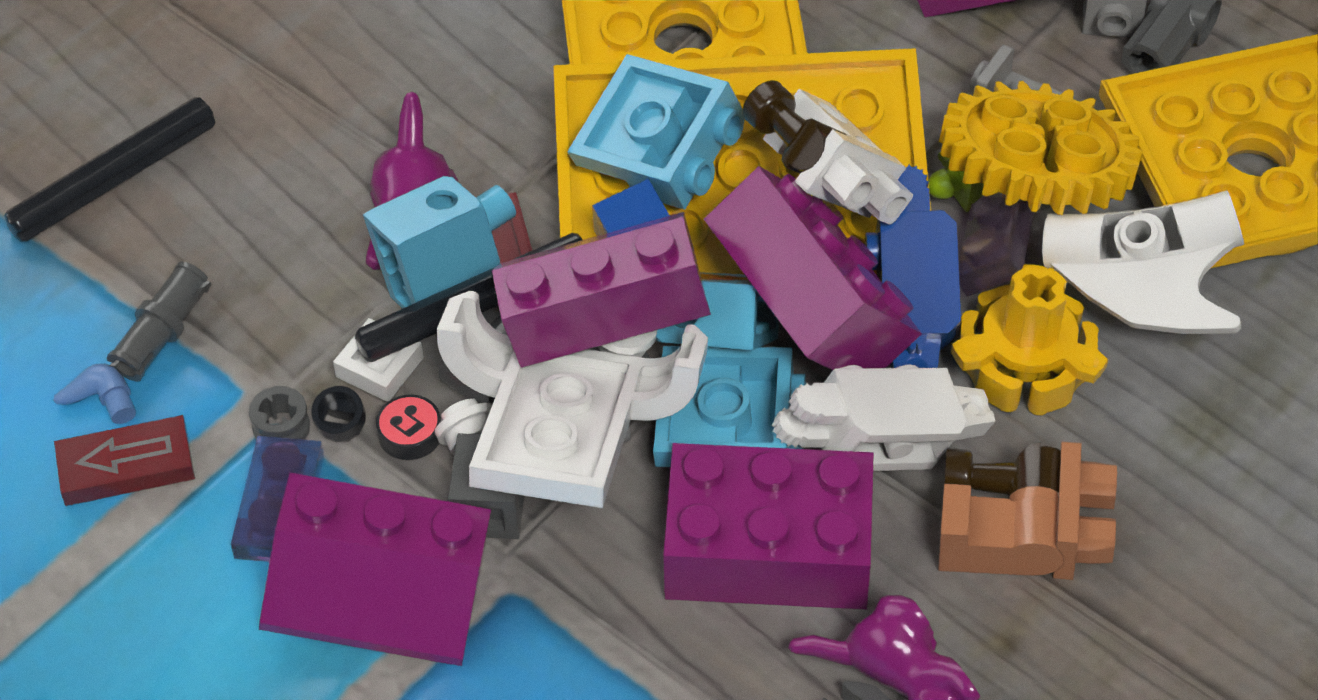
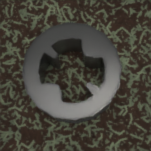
(279, 400)

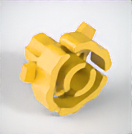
(1030, 336)

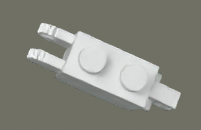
(895, 412)

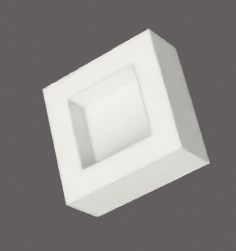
(379, 377)

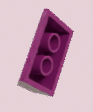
(600, 290)
(374, 569)

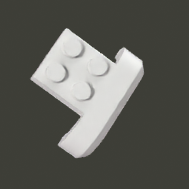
(565, 418)

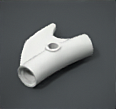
(1148, 261)

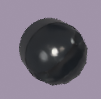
(342, 404)

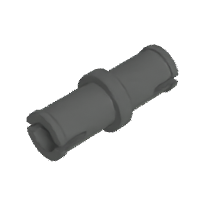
(159, 321)

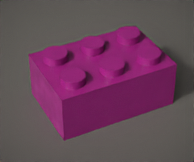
(813, 273)
(769, 526)

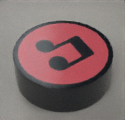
(408, 427)

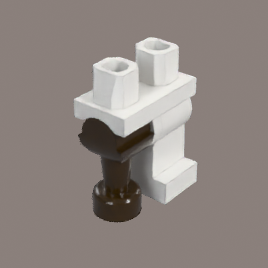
(828, 152)

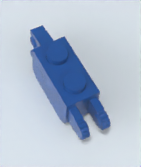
(922, 261)

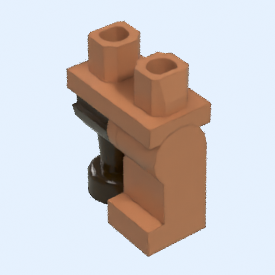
(1038, 523)

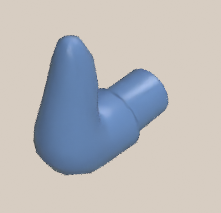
(109, 386)

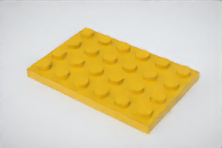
(868, 87)

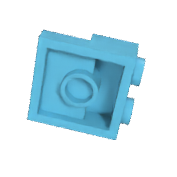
(660, 128)
(732, 402)

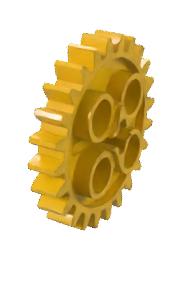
(1040, 147)

